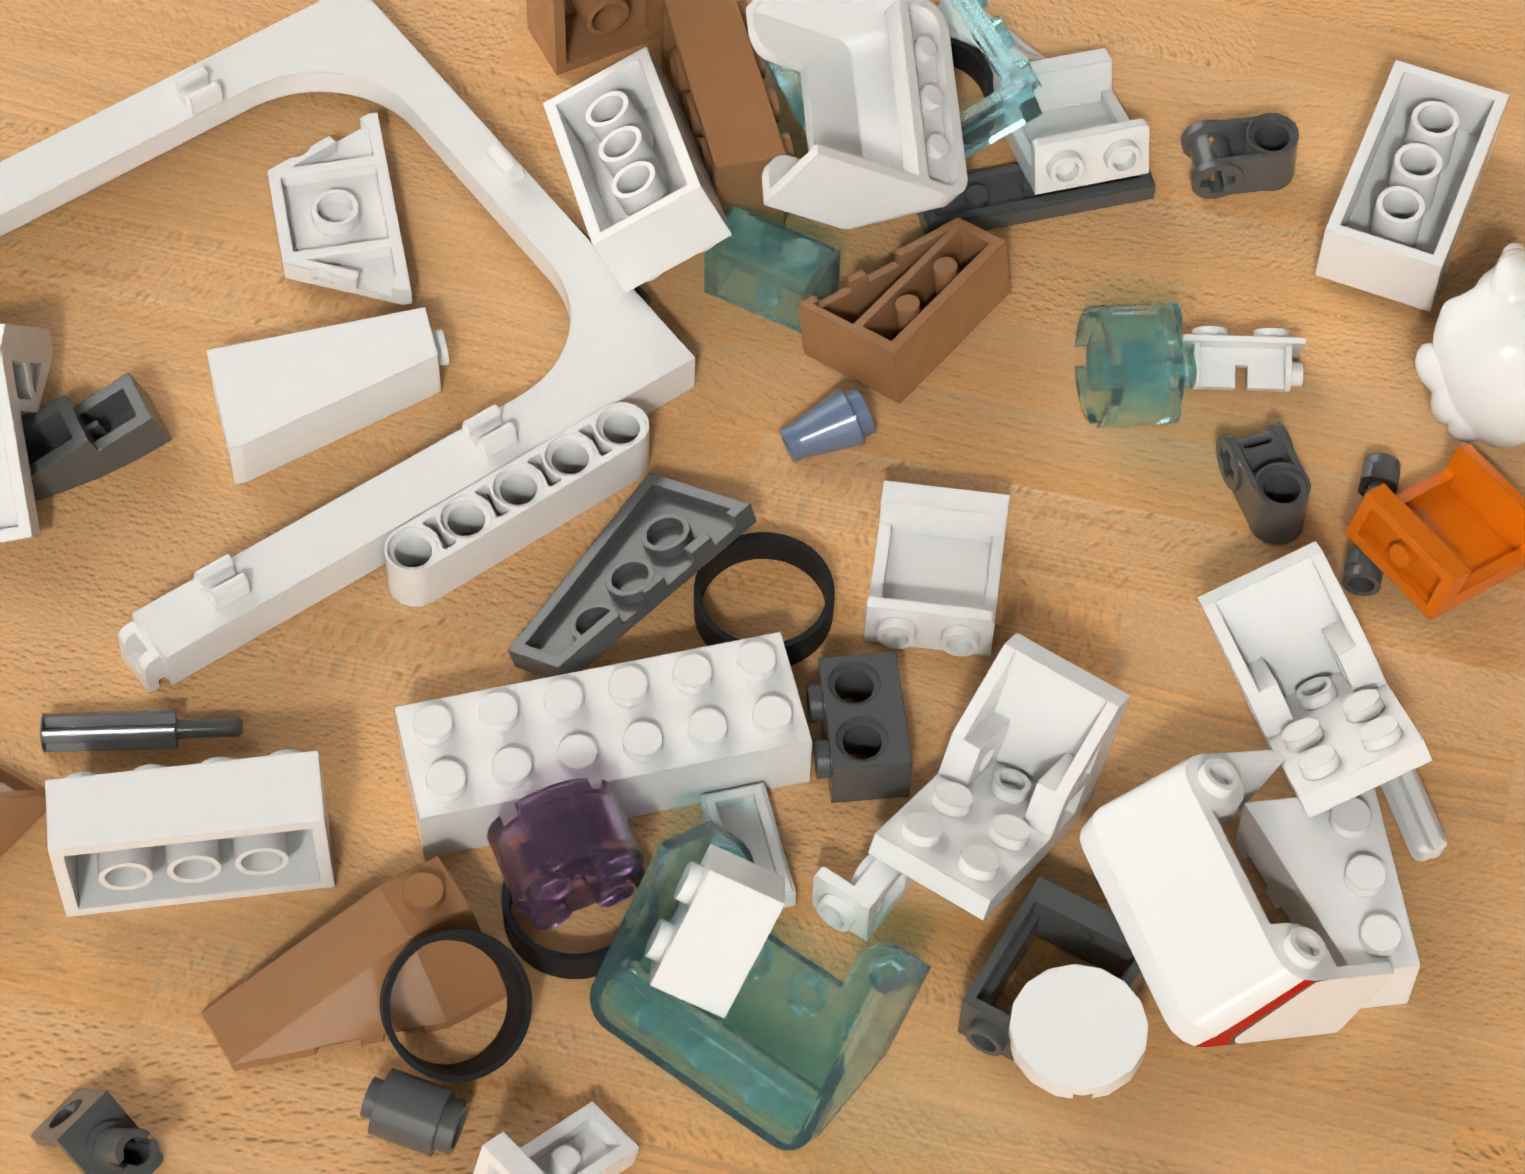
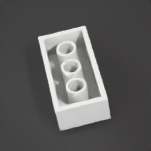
(636, 170)
(1411, 185)
(189, 832)

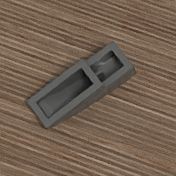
(91, 439)

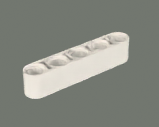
(504, 528)

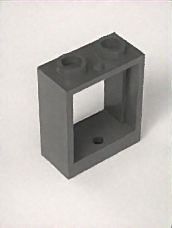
(1062, 921)

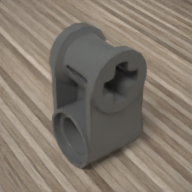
(1244, 155)
(1266, 482)

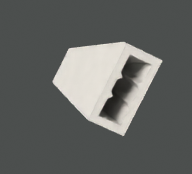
(320, 385)

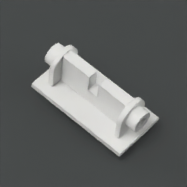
(1264, 355)

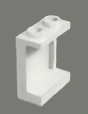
(1081, 129)
(936, 569)

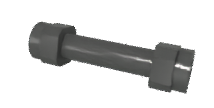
(1360, 573)

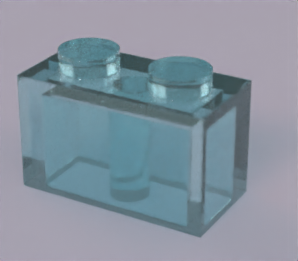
(769, 268)

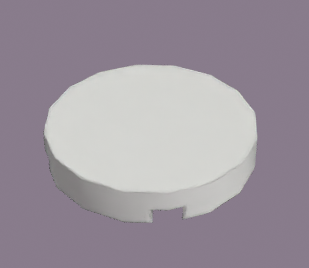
(1078, 1031)

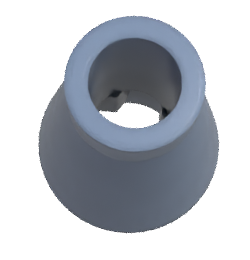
(829, 426)

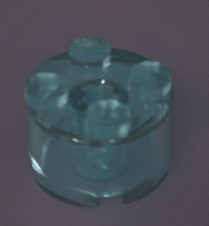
(1133, 364)

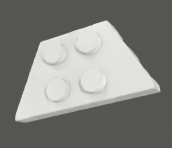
(341, 217)

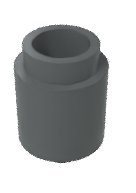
(414, 1113)

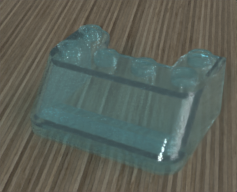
(793, 1034)

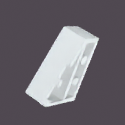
(1337, 881)

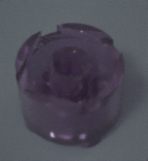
(566, 851)

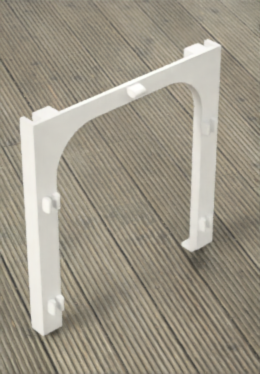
(611, 354)

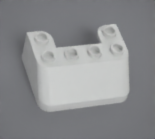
(874, 108)

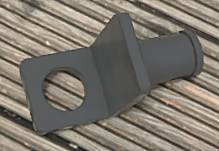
(99, 1135)

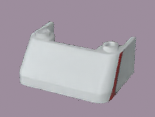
(1197, 921)

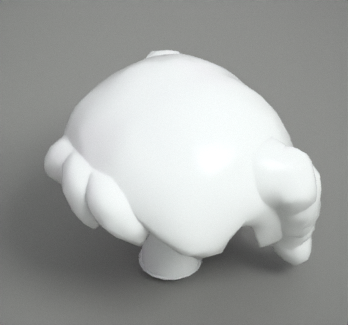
(1480, 357)

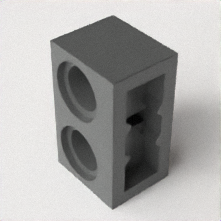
(869, 727)

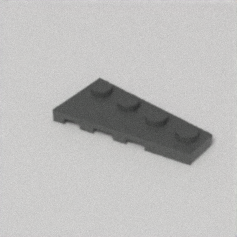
(631, 568)

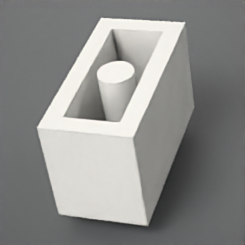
(715, 930)

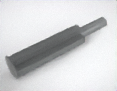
(128, 730)

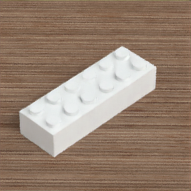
(646, 725)

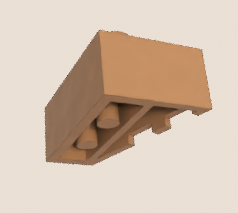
(910, 313)

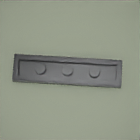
(1005, 198)

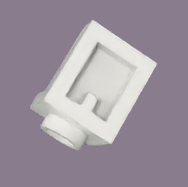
(864, 901)

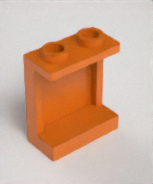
(1445, 533)

